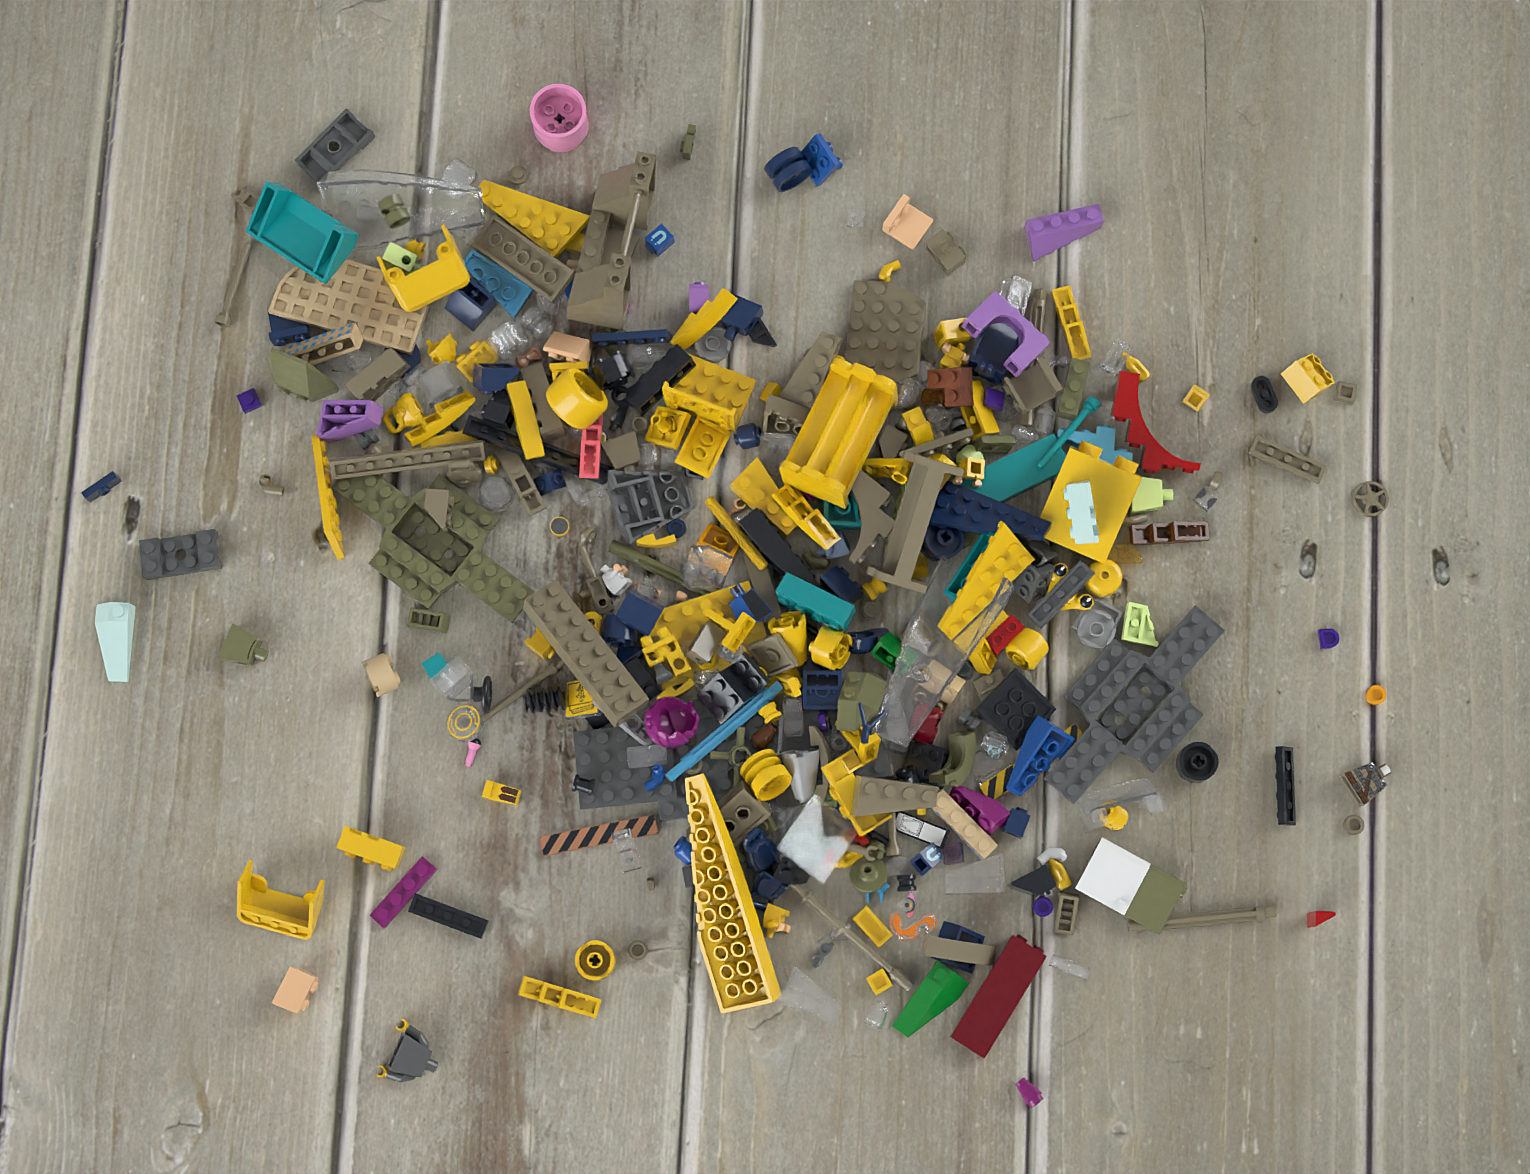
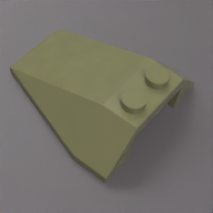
(299, 377)

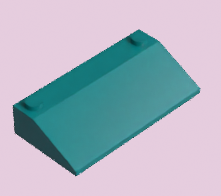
(301, 232)

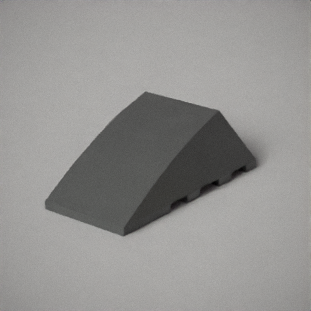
(647, 500)

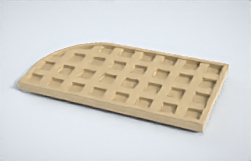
(351, 296)

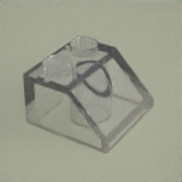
(705, 568)

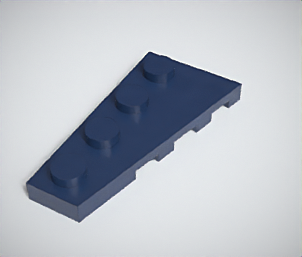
(633, 337)

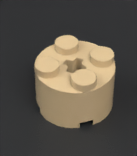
(381, 675)

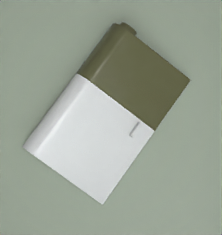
(1130, 885)

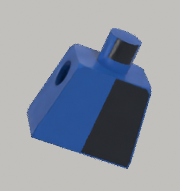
(749, 603)

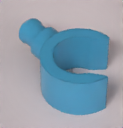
(881, 891)

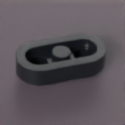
(1265, 395)

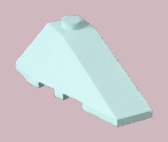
(115, 633)

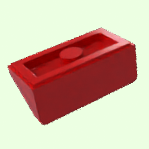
(1317, 917)

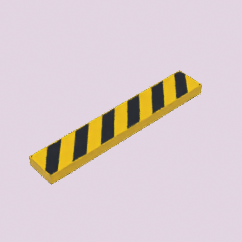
(997, 785)

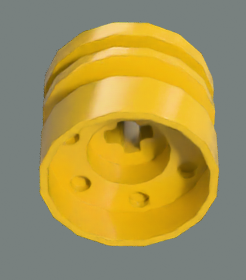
(765, 775)

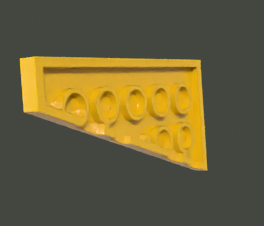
(540, 221)
(327, 501)
(1001, 559)

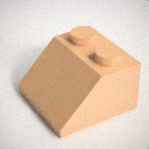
(296, 990)

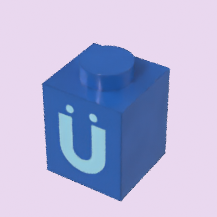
(659, 240)

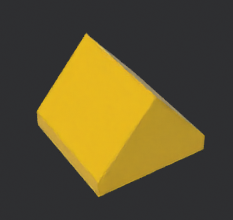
(771, 388)

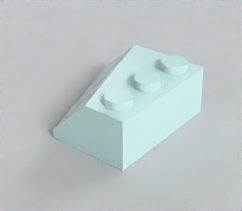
(1081, 512)

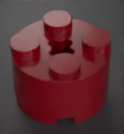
(928, 730)

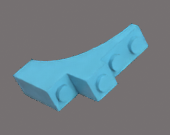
(1102, 437)

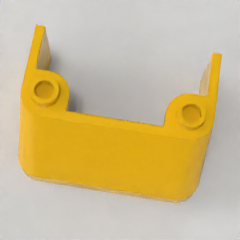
(430, 281)
(276, 909)

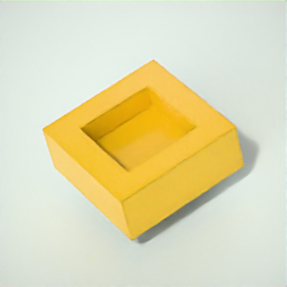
(879, 981)

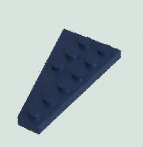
(978, 513)

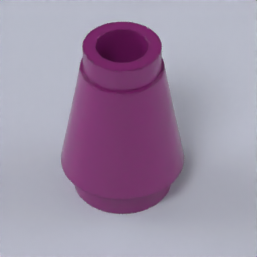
(1029, 1093)

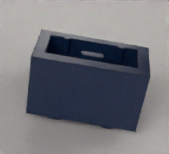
(471, 304)

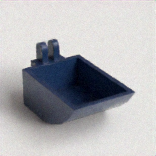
(992, 351)

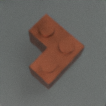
(956, 385)

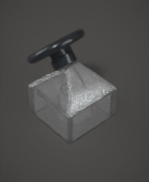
(459, 685)

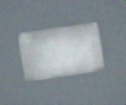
(646, 756)

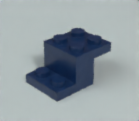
(820, 686)

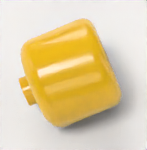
(1106, 579)
(1027, 649)

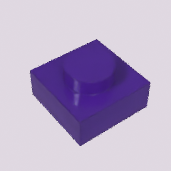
(249, 400)

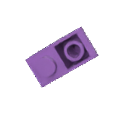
(697, 296)

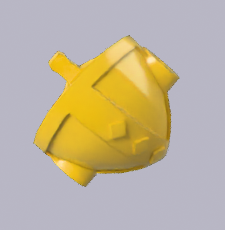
(442, 350)

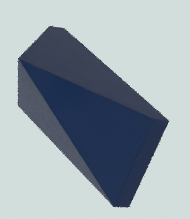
(626, 653)

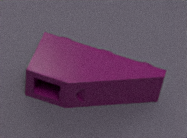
(982, 809)

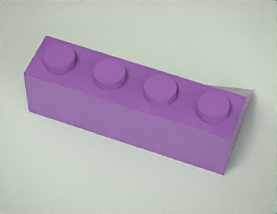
(1060, 229)

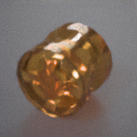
(932, 396)

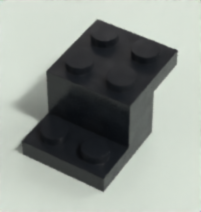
(733, 688)

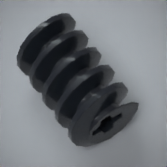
(545, 700)

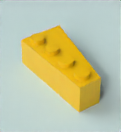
(755, 489)

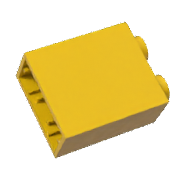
(1112, 493)

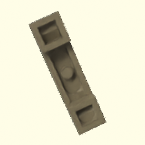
(818, 738)
(959, 950)

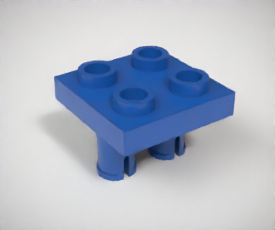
(821, 159)

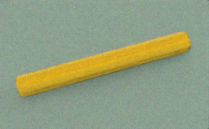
(736, 533)

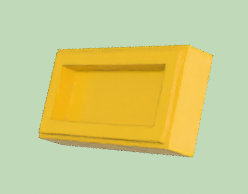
(872, 926)

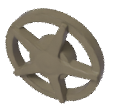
(1370, 498)

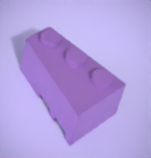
(346, 418)

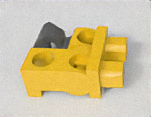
(664, 650)

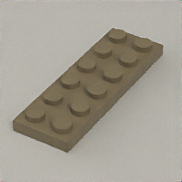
(523, 259)

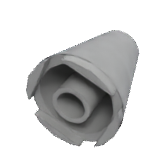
(804, 770)

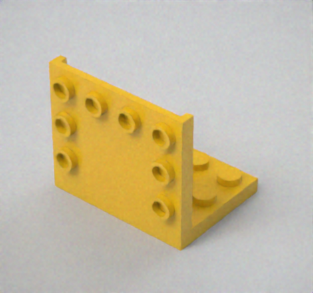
(711, 394)

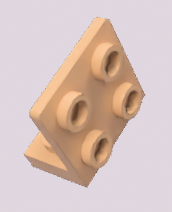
(906, 223)

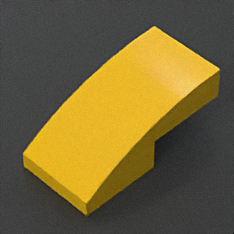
(650, 542)
(684, 689)

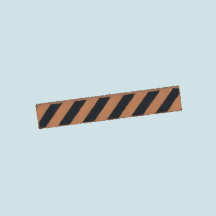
(596, 835)

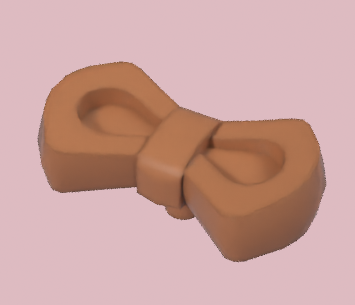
(533, 355)

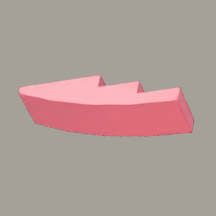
(591, 450)

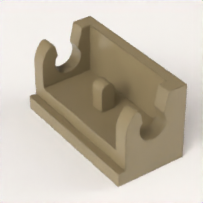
(705, 643)

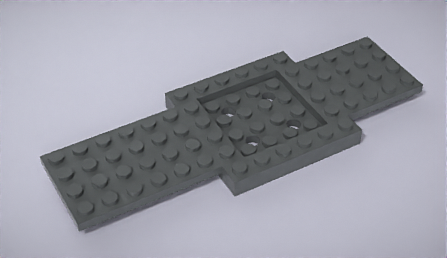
(603, 757)

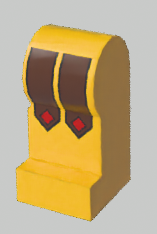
(501, 793)

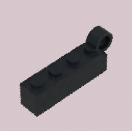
(648, 388)

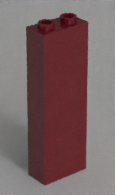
(998, 995)

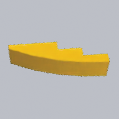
(1070, 323)
(699, 324)
(445, 414)
(525, 420)
(809, 520)
(559, 997)

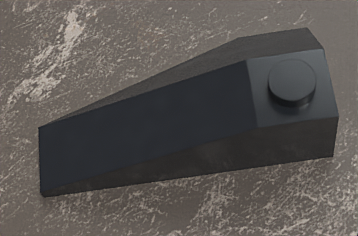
(642, 678)

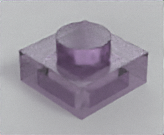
(953, 853)

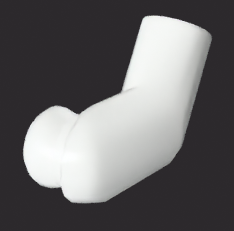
(1053, 853)

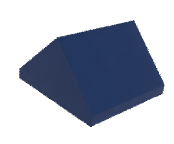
(639, 612)

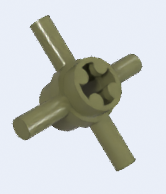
(730, 755)

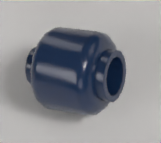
(748, 436)

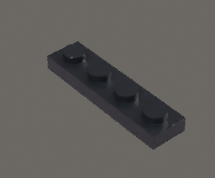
(1285, 786)
(448, 916)

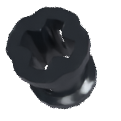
(583, 785)

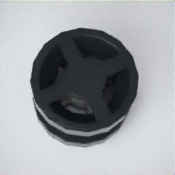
(906, 883)

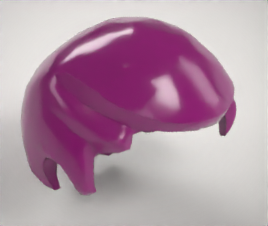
(671, 722)

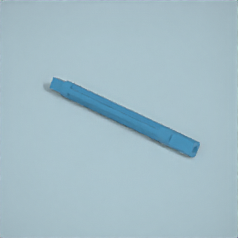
(724, 730)

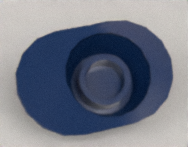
(866, 640)

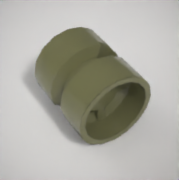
(393, 209)

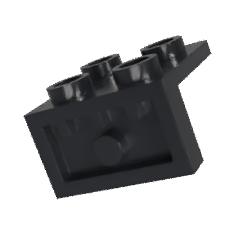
(925, 760)

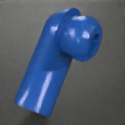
(657, 777)

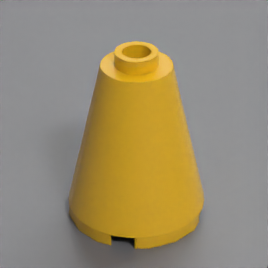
(793, 631)

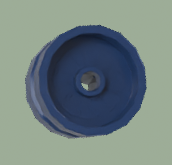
(788, 169)
(942, 542)

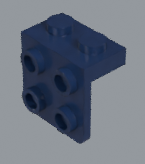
(287, 331)

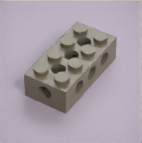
(740, 820)

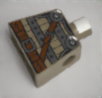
(1365, 781)

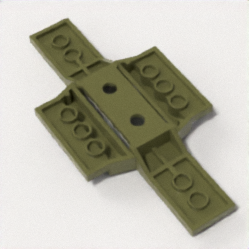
(413, 571)

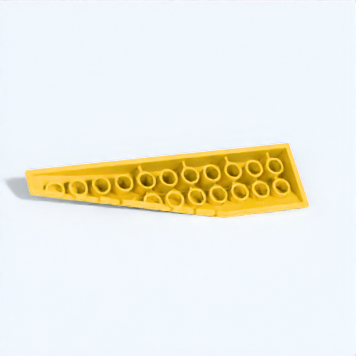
(725, 910)

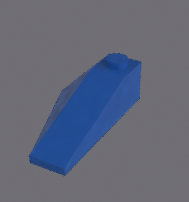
(1039, 749)

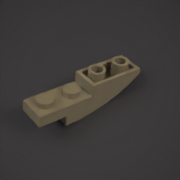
(521, 481)

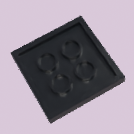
(1014, 707)

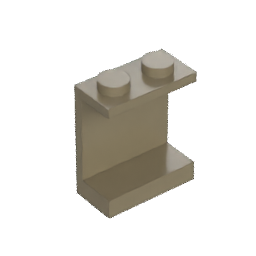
(1033, 387)

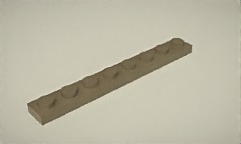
(406, 459)

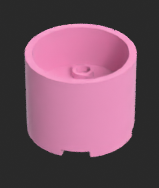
(554, 104)

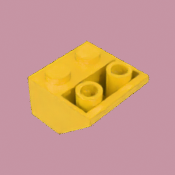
(1308, 377)

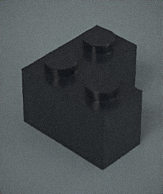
(499, 410)

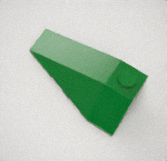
(933, 996)

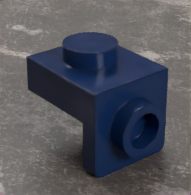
(549, 482)

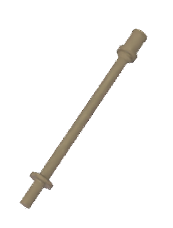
(894, 973)

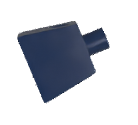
(741, 317)

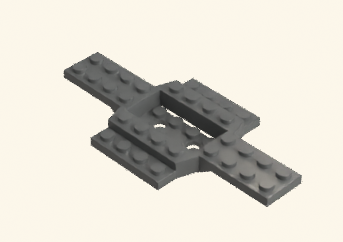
(1160, 731)

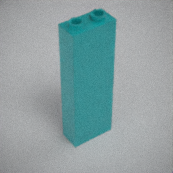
(1019, 471)

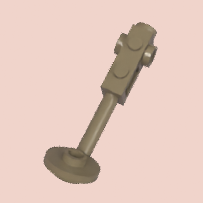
(596, 584)

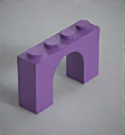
(998, 310)

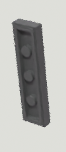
(1060, 594)

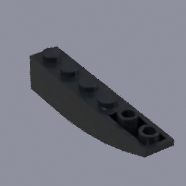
(773, 548)

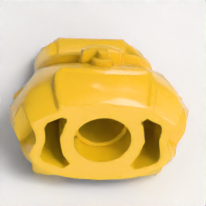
(406, 413)

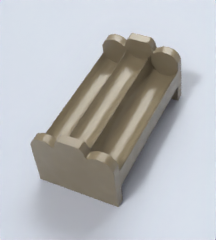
(912, 522)

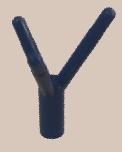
(866, 727)

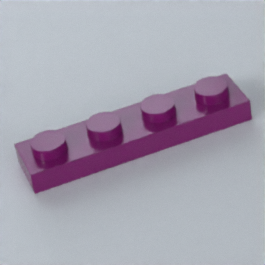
(403, 892)

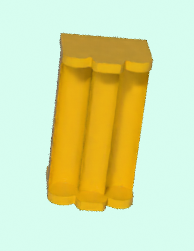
(839, 432)

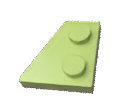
(1138, 626)

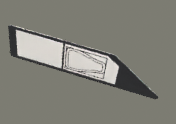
(921, 829)

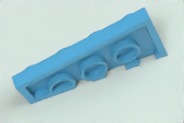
(500, 283)

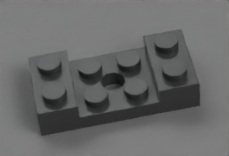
(345, 131)
(161, 560)

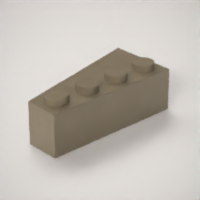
(783, 416)
(887, 796)

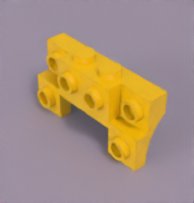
(842, 789)

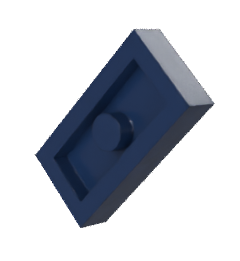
(101, 487)

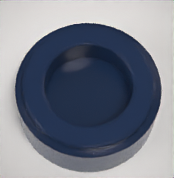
(676, 527)

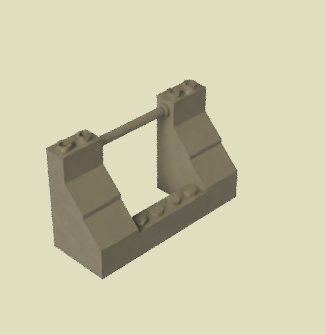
(622, 198)

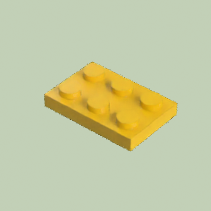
(703, 447)

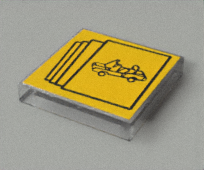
(578, 702)

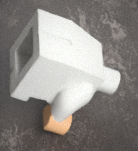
(615, 579)

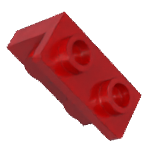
(1004, 634)

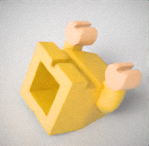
(953, 356)
(973, 469)
(774, 920)

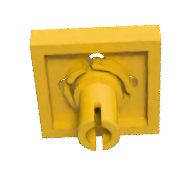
(664, 424)

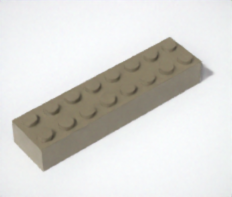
(585, 653)

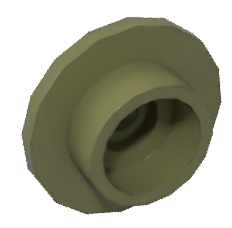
(868, 881)

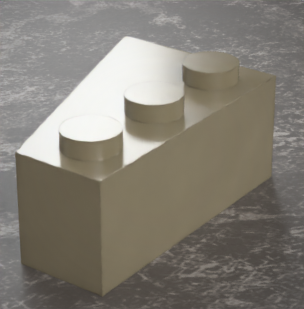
(378, 376)

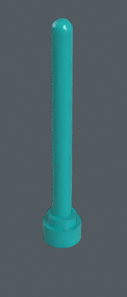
(1090, 405)

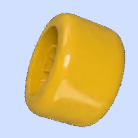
(576, 398)

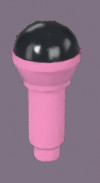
(473, 746)

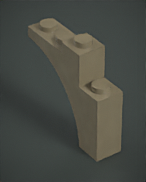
(874, 522)

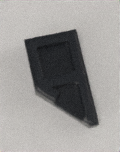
(761, 335)

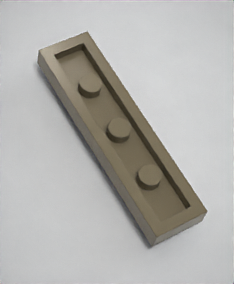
(944, 443)
(1287, 459)

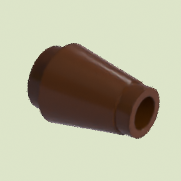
(763, 736)

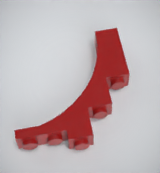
(1126, 406)

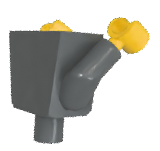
(409, 1056)

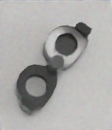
(825, 949)

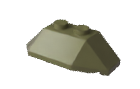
(863, 688)

